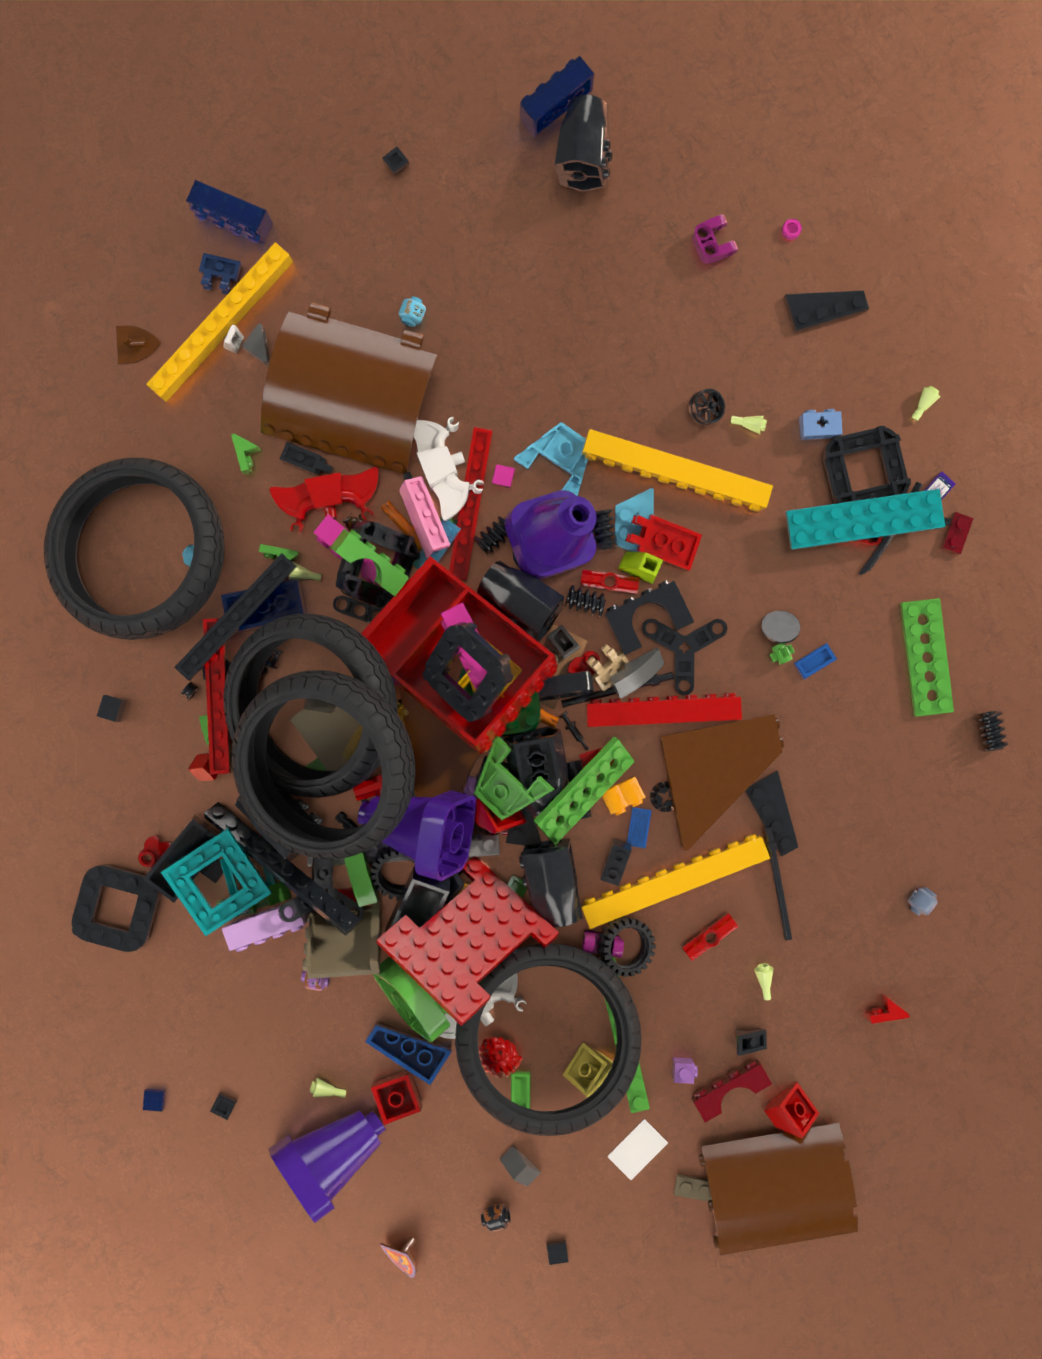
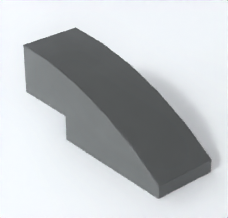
(637, 672)

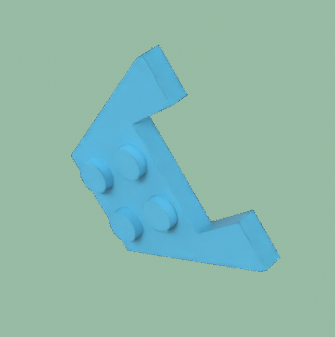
(562, 448)

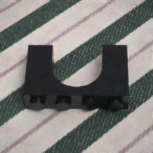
(665, 596)

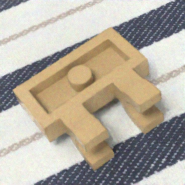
(613, 666)

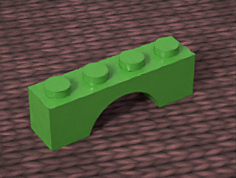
(351, 549)

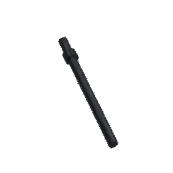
(654, 681)
(771, 847)

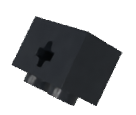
(615, 862)

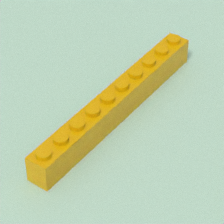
(219, 321)
(676, 470)
(674, 881)

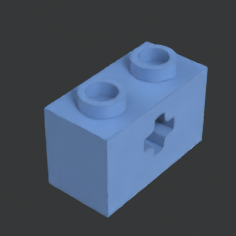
(811, 430)

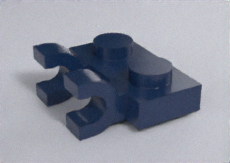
(221, 268)

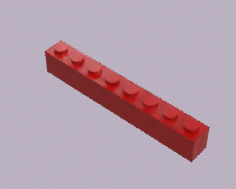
(663, 711)

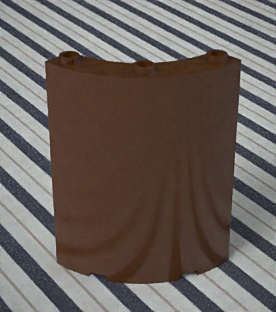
(779, 1189)

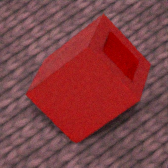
(201, 768)

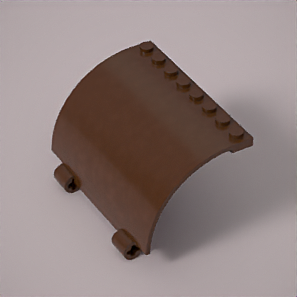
(346, 388)

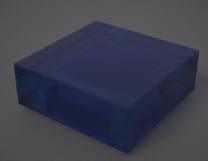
(153, 1100)

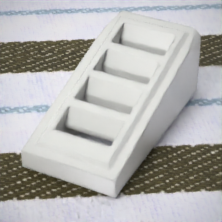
(233, 339)

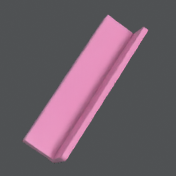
(423, 515)

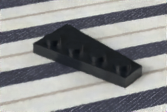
(820, 308)
(771, 807)

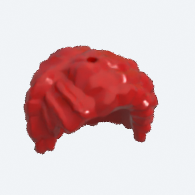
(498, 1064)

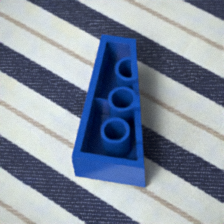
(409, 1051)

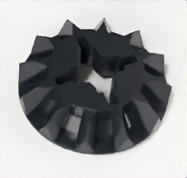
(656, 800)

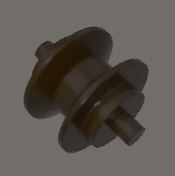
(350, 522)

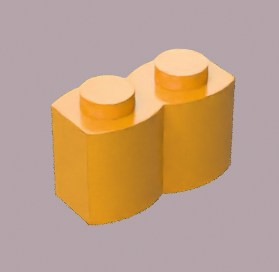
(623, 795)

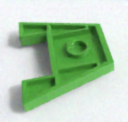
(501, 789)

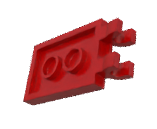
(665, 541)

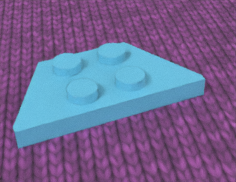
(638, 505)

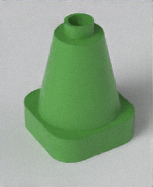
(411, 1001)

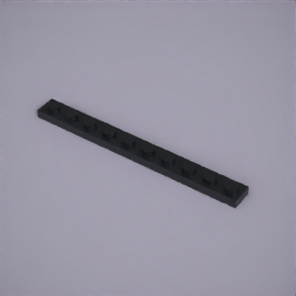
(283, 869)

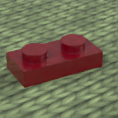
(957, 533)

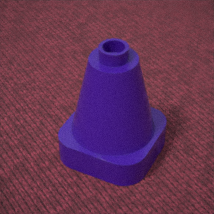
(552, 533)
(432, 832)
(326, 1159)

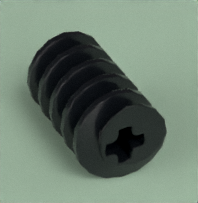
(602, 530)
(492, 536)
(585, 600)
(993, 730)

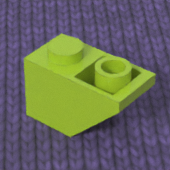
(641, 565)

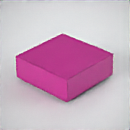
(503, 476)

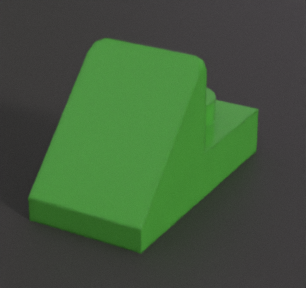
(242, 450)
(271, 551)
(279, 894)

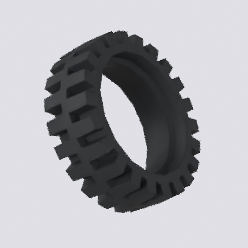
(377, 877)
(645, 951)

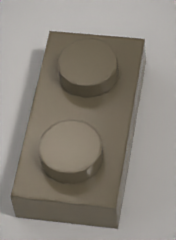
(691, 1187)

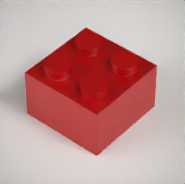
(396, 1096)

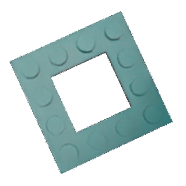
(204, 915)

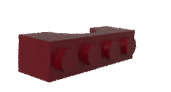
(709, 1100)

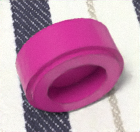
(791, 229)

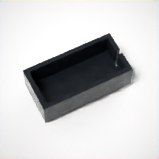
(191, 837)
(420, 899)

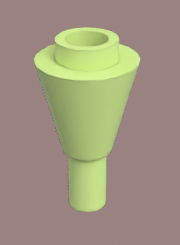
(928, 397)
(753, 423)
(303, 573)
(764, 974)
(323, 1089)

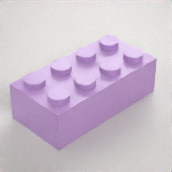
(259, 928)

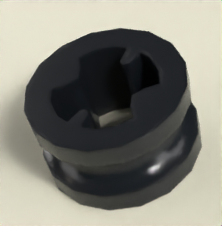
(189, 691)

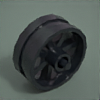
(706, 407)

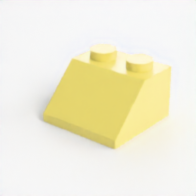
(588, 1069)

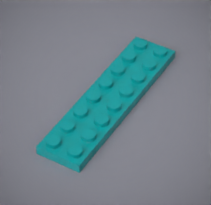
(865, 519)

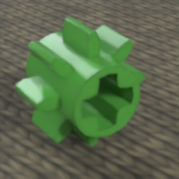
(782, 653)

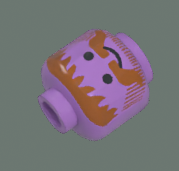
(314, 984)

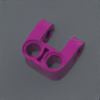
(709, 242)
(590, 943)

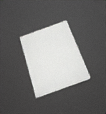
(637, 1149)

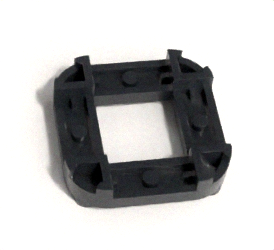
(891, 457)
(348, 573)
(495, 664)
(83, 917)

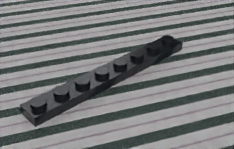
(235, 617)

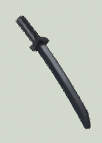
(884, 543)

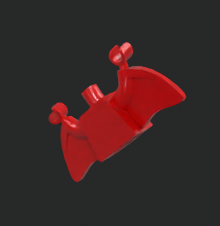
(326, 494)

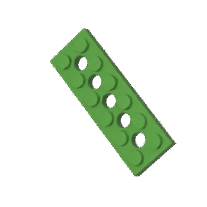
(917, 667)
(574, 790)

